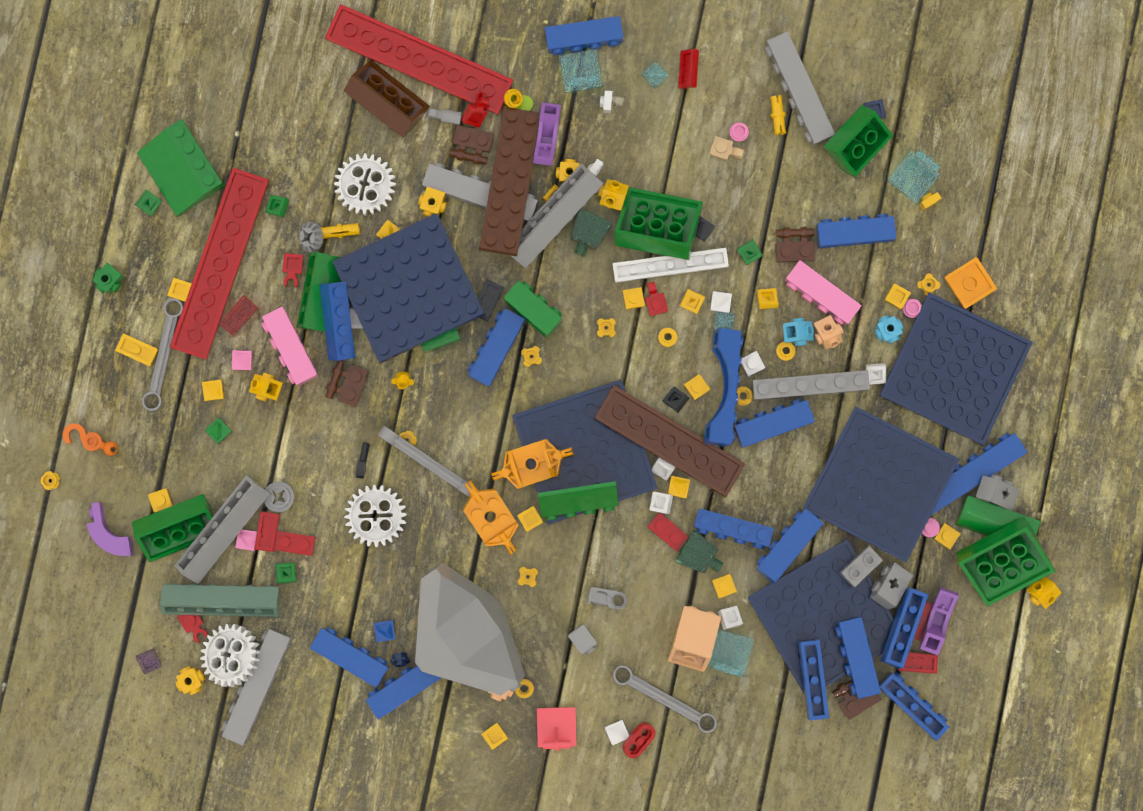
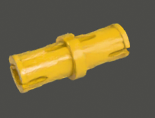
(778, 115)
(341, 230)

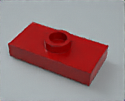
(688, 69)
(267, 531)
(920, 663)

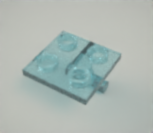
(580, 71)
(915, 175)
(731, 653)

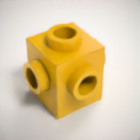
(568, 164)
(613, 194)
(432, 195)
(265, 387)
(1043, 592)
(197, 680)

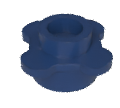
(400, 659)

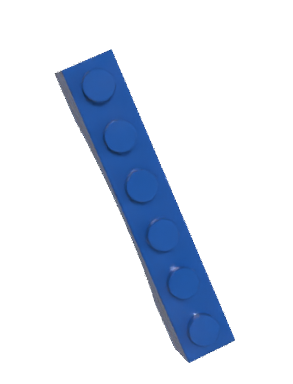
(727, 350)

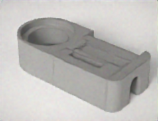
(604, 596)

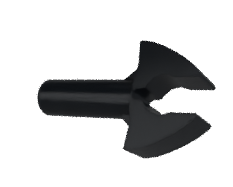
(361, 465)

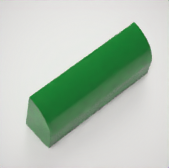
(319, 271)
(988, 518)

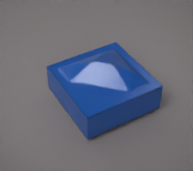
(384, 631)

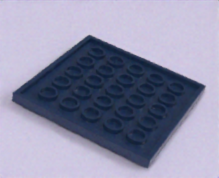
(408, 288)
(956, 369)
(598, 450)
(881, 484)
(811, 603)

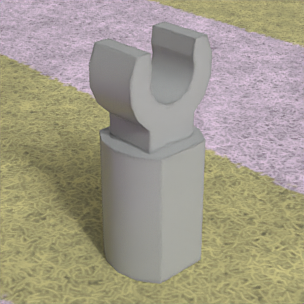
(446, 116)

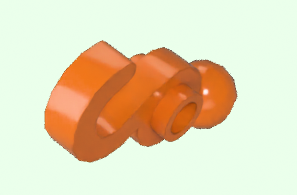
(91, 441)

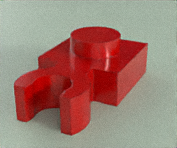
(292, 265)
(193, 624)

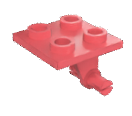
(556, 727)

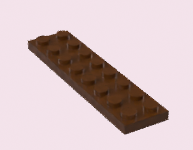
(510, 181)
(669, 441)

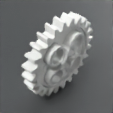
(381, 188)
(376, 533)
(244, 657)

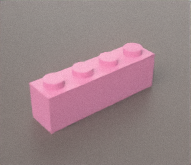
(823, 293)
(290, 346)

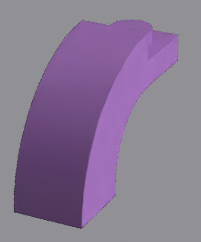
(547, 134)
(104, 537)
(937, 621)

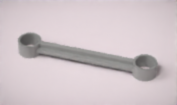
(163, 355)
(424, 459)
(664, 699)

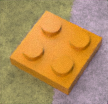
(970, 283)

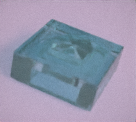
(655, 75)

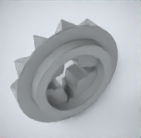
(315, 239)
(288, 496)

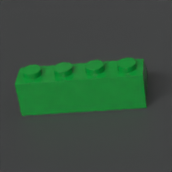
(172, 527)

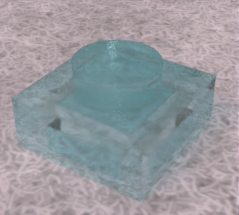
(723, 320)

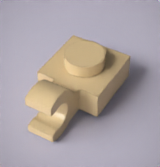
(723, 149)

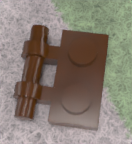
(473, 139)
(795, 251)
(352, 386)
(851, 705)

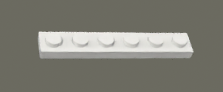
(669, 265)

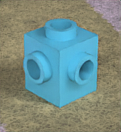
(881, 329)
(798, 332)

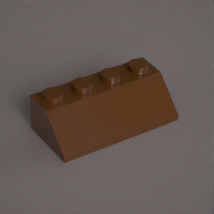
(386, 98)

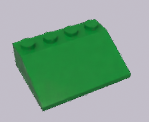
(180, 168)
(658, 223)
(578, 500)
(1005, 561)

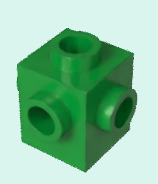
(114, 281)

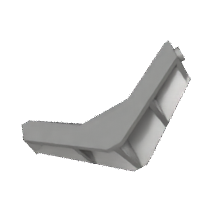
(465, 634)

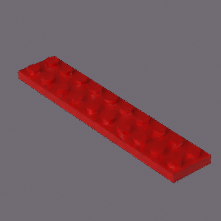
(417, 58)
(219, 263)

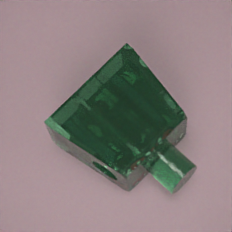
(589, 231)
(699, 554)

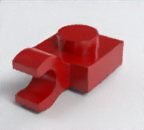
(476, 112)
(656, 302)

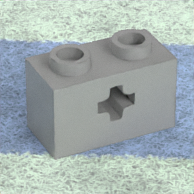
(997, 492)
(860, 566)
(890, 586)
(583, 639)

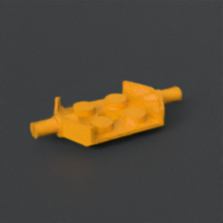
(547, 460)
(493, 532)

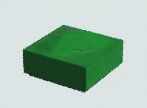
(148, 202)
(277, 206)
(749, 252)
(218, 430)
(285, 573)

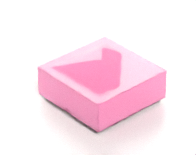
(242, 360)
(246, 540)

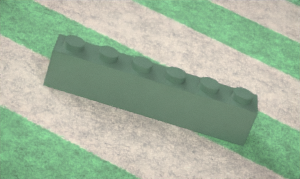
(220, 600)

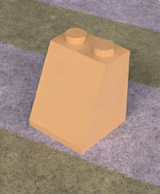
(694, 638)

